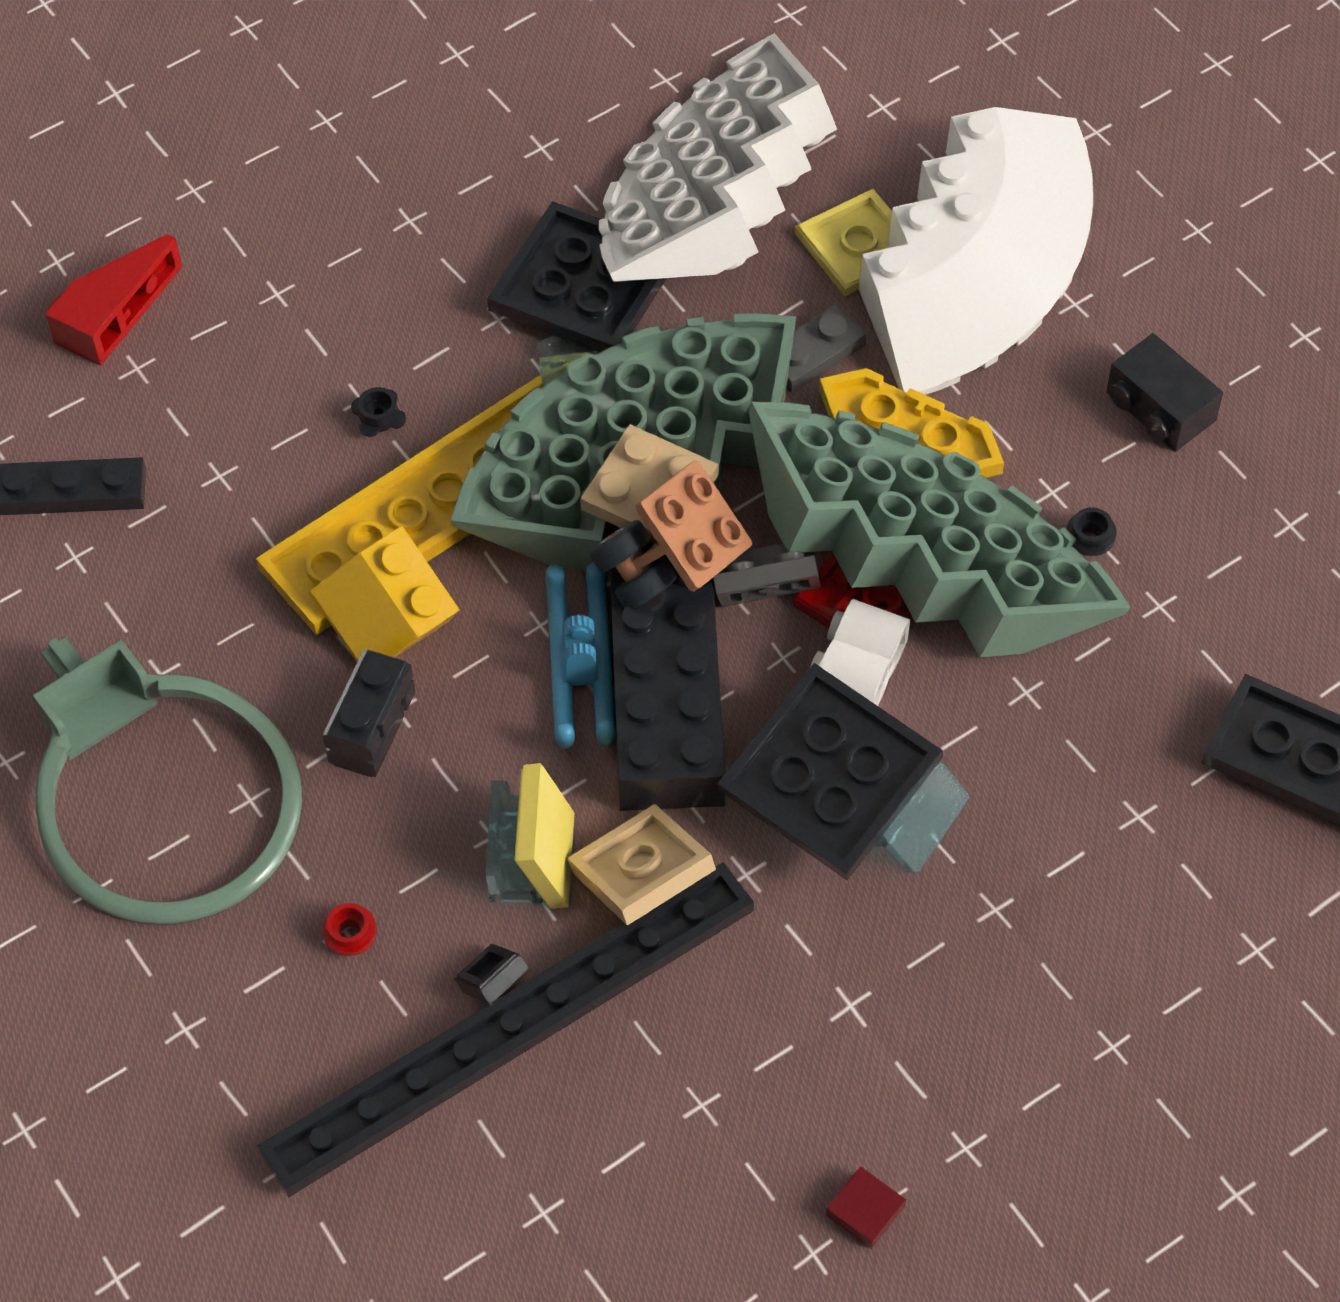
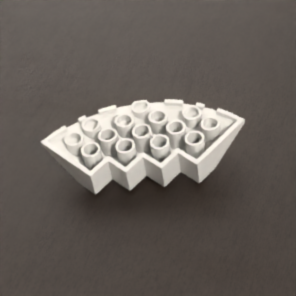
(714, 169)
(981, 246)

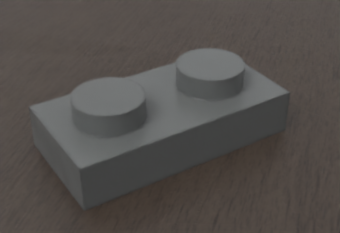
(822, 345)

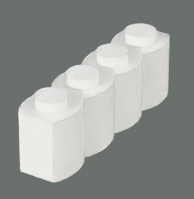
(864, 648)

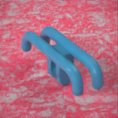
(580, 655)

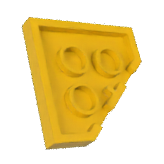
(878, 402)

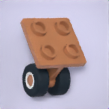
(690, 527)

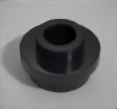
(1096, 522)

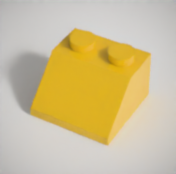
(385, 598)

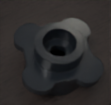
(374, 401)

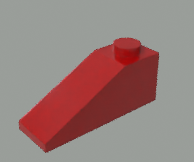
(109, 301)

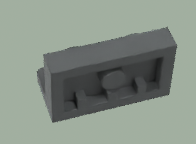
(766, 574)

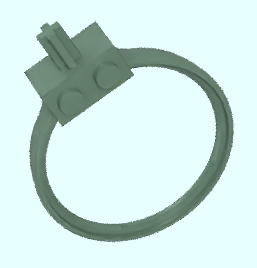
(96, 701)

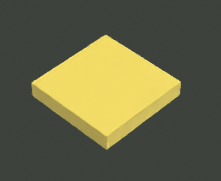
(844, 234)
(544, 836)

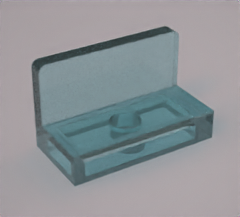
(925, 819)

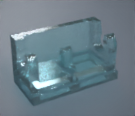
(504, 877)

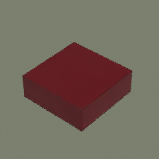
(866, 1207)

